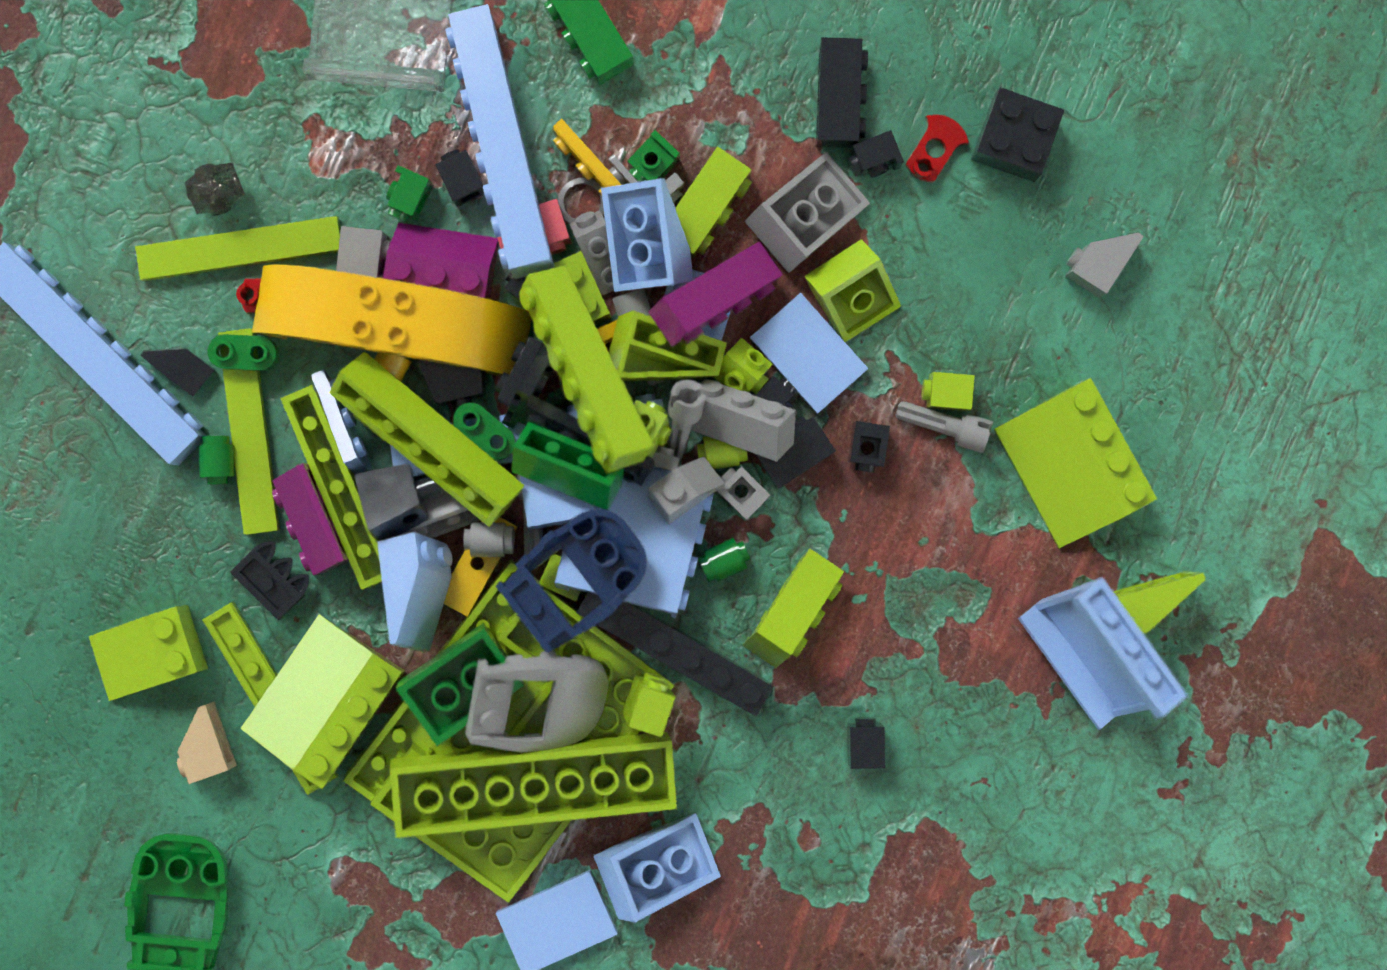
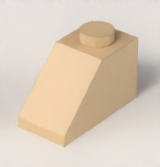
(205, 746)

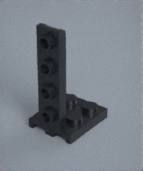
(529, 408)

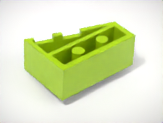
(795, 609)

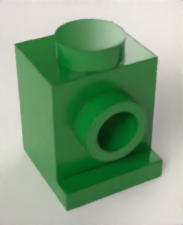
(656, 146)
(408, 195)

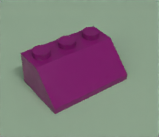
(442, 259)
(309, 520)

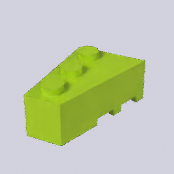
(646, 355)

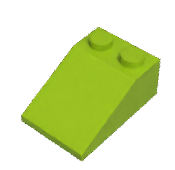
(1155, 599)
(148, 652)

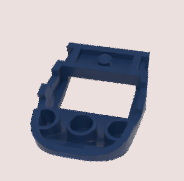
(603, 553)

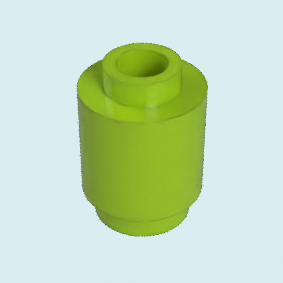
(720, 453)

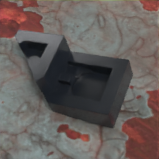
(180, 366)

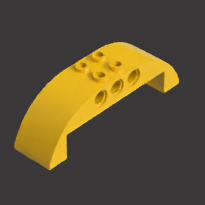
(389, 317)

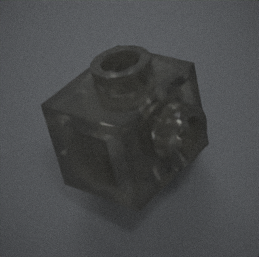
(214, 188)

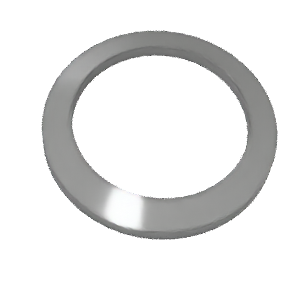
(570, 184)

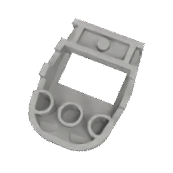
(572, 710)

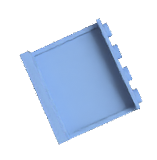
(665, 545)
(1101, 654)

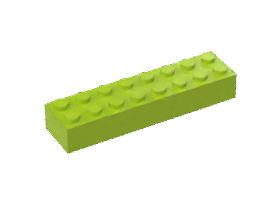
(532, 787)

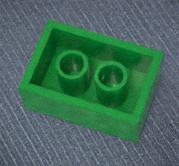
(443, 686)

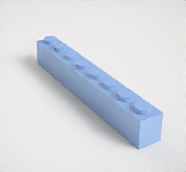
(500, 141)
(96, 357)

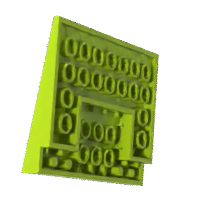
(501, 855)

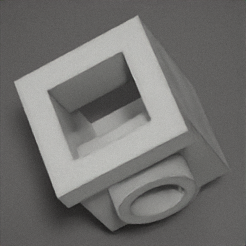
(752, 501)

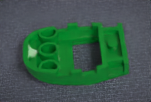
(177, 868)

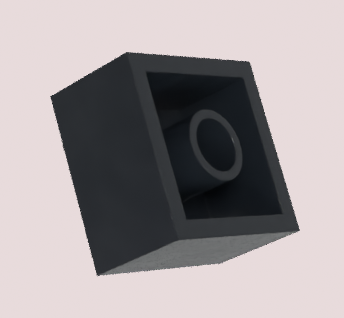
(1017, 134)

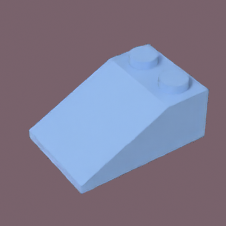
(645, 236)
(414, 587)
(656, 868)

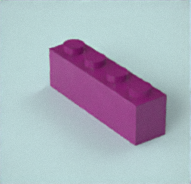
(715, 294)

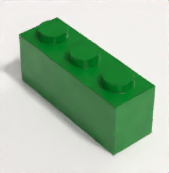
(593, 35)
(564, 466)

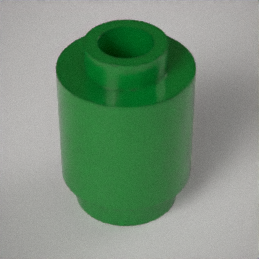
(216, 459)
(724, 560)

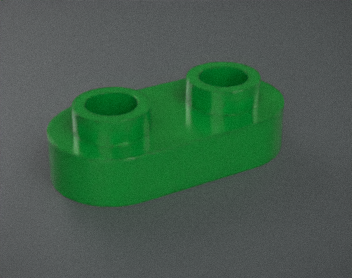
(242, 352)
(484, 430)

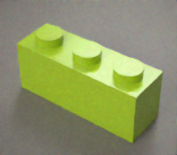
(710, 199)

